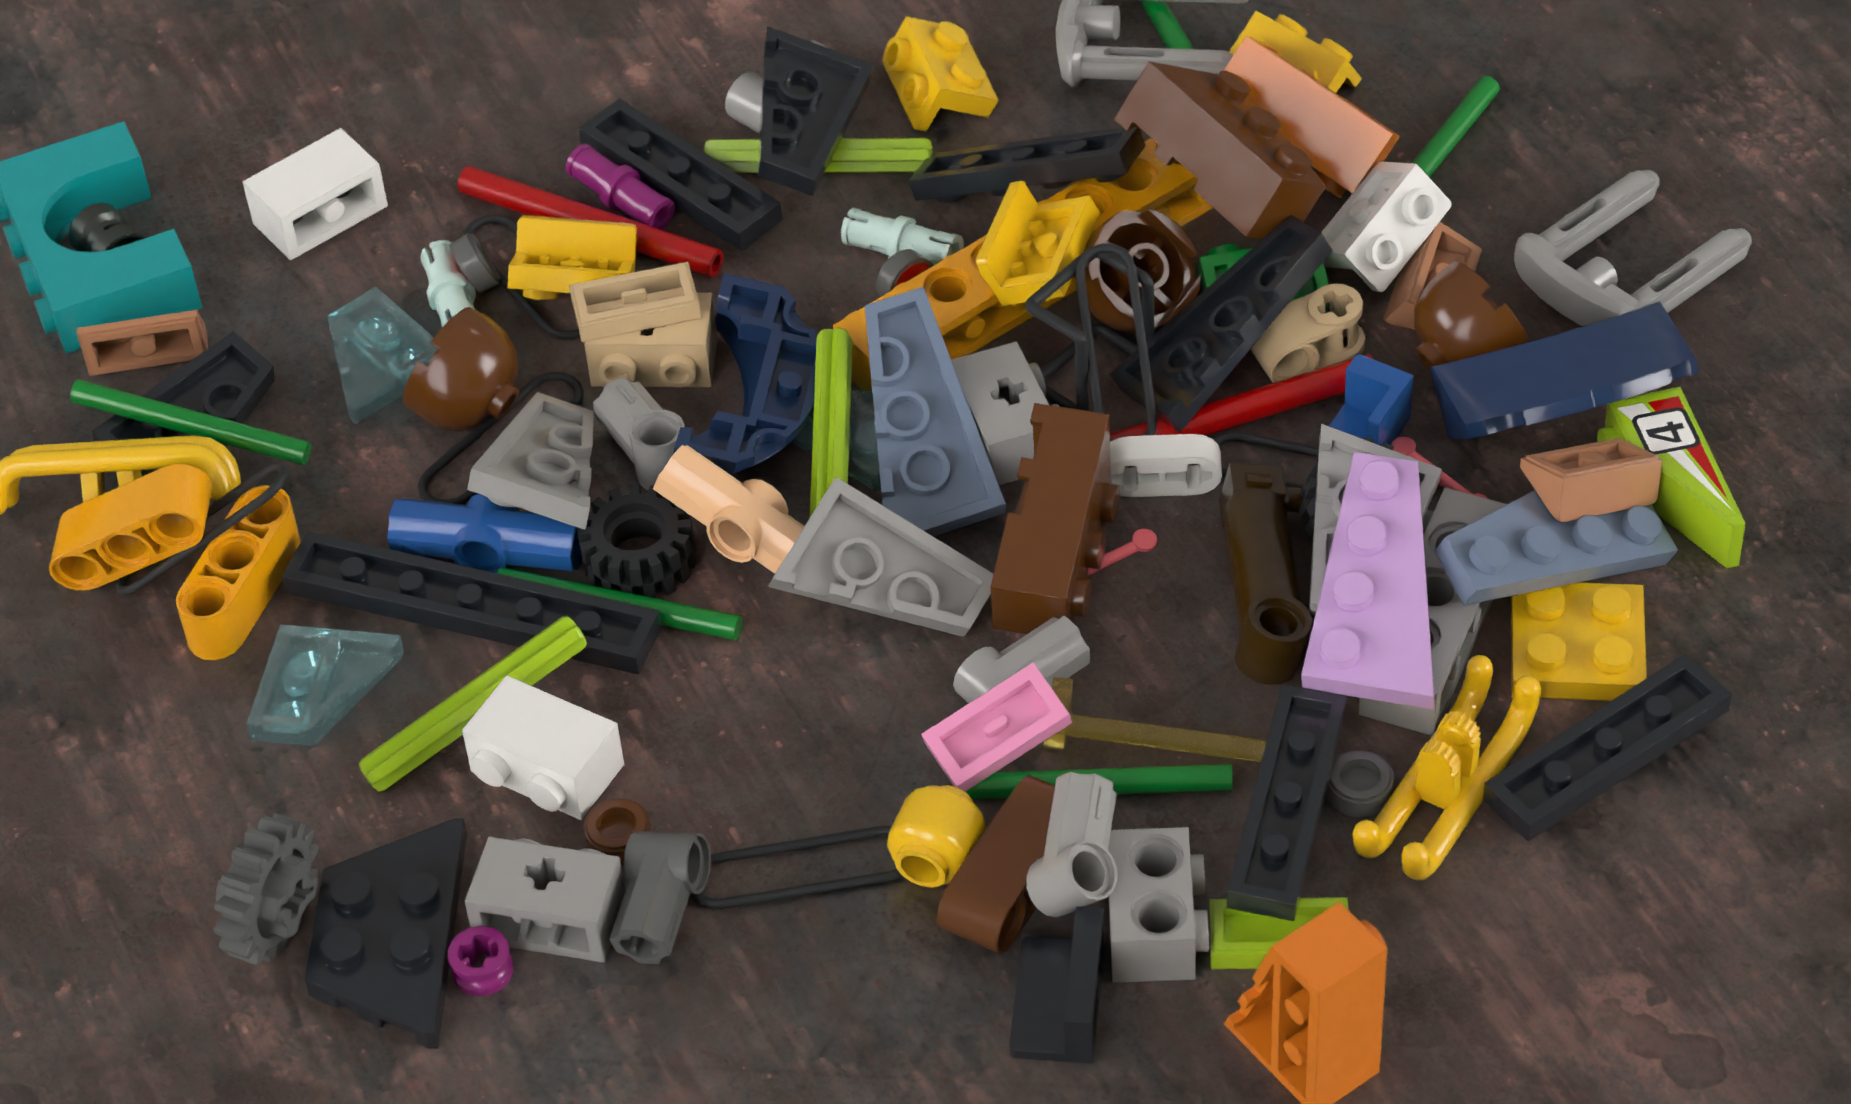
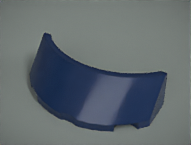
(776, 371)
(1562, 373)

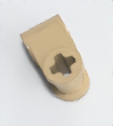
(1308, 337)

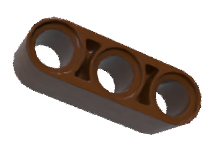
(989, 891)

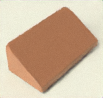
(1434, 255)
(143, 342)
(1594, 478)

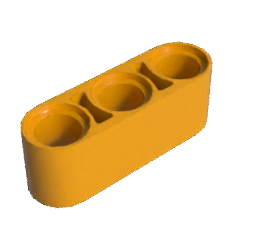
(131, 527)
(237, 576)

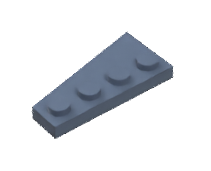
(925, 432)
(1530, 551)

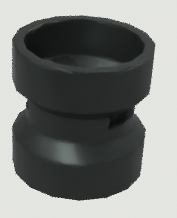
(101, 229)

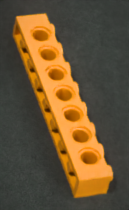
(965, 303)

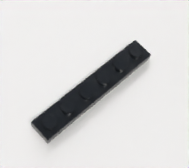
(467, 599)

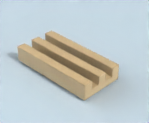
(635, 301)

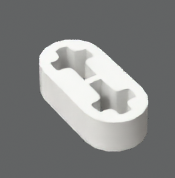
(1164, 466)

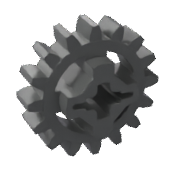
(266, 889)

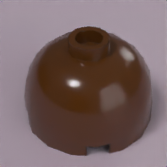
(1157, 248)
(1460, 319)
(467, 374)

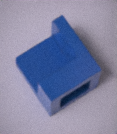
(1375, 401)

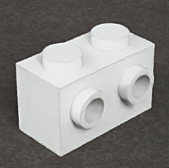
(315, 193)
(543, 748)

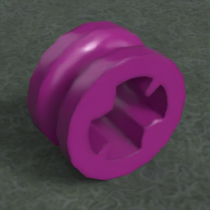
(495, 970)

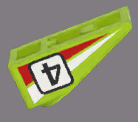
(1691, 486)

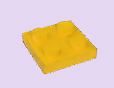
(1580, 640)

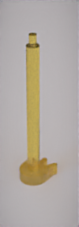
(1148, 734)

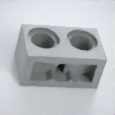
(1156, 904)

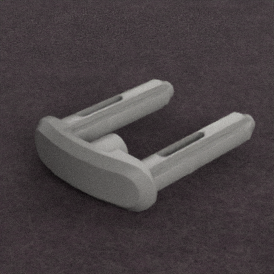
(1091, 20)
(1591, 290)

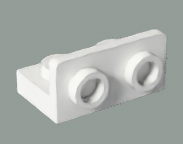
(1385, 222)

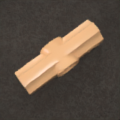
(740, 517)

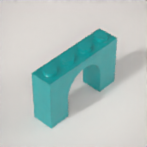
(81, 289)

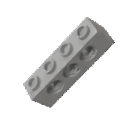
(1451, 623)

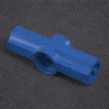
(483, 535)

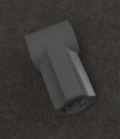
(659, 877)

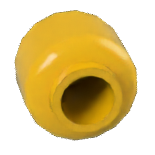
(934, 834)

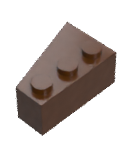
(1226, 143)
(1056, 522)

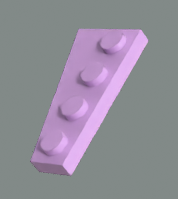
(1373, 600)

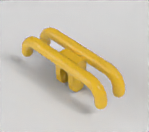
(118, 456)
(1451, 772)

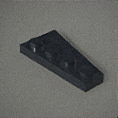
(1223, 323)

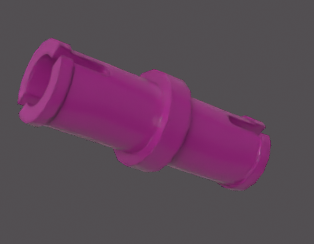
(619, 187)

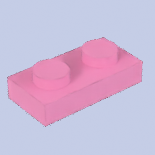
(996, 728)

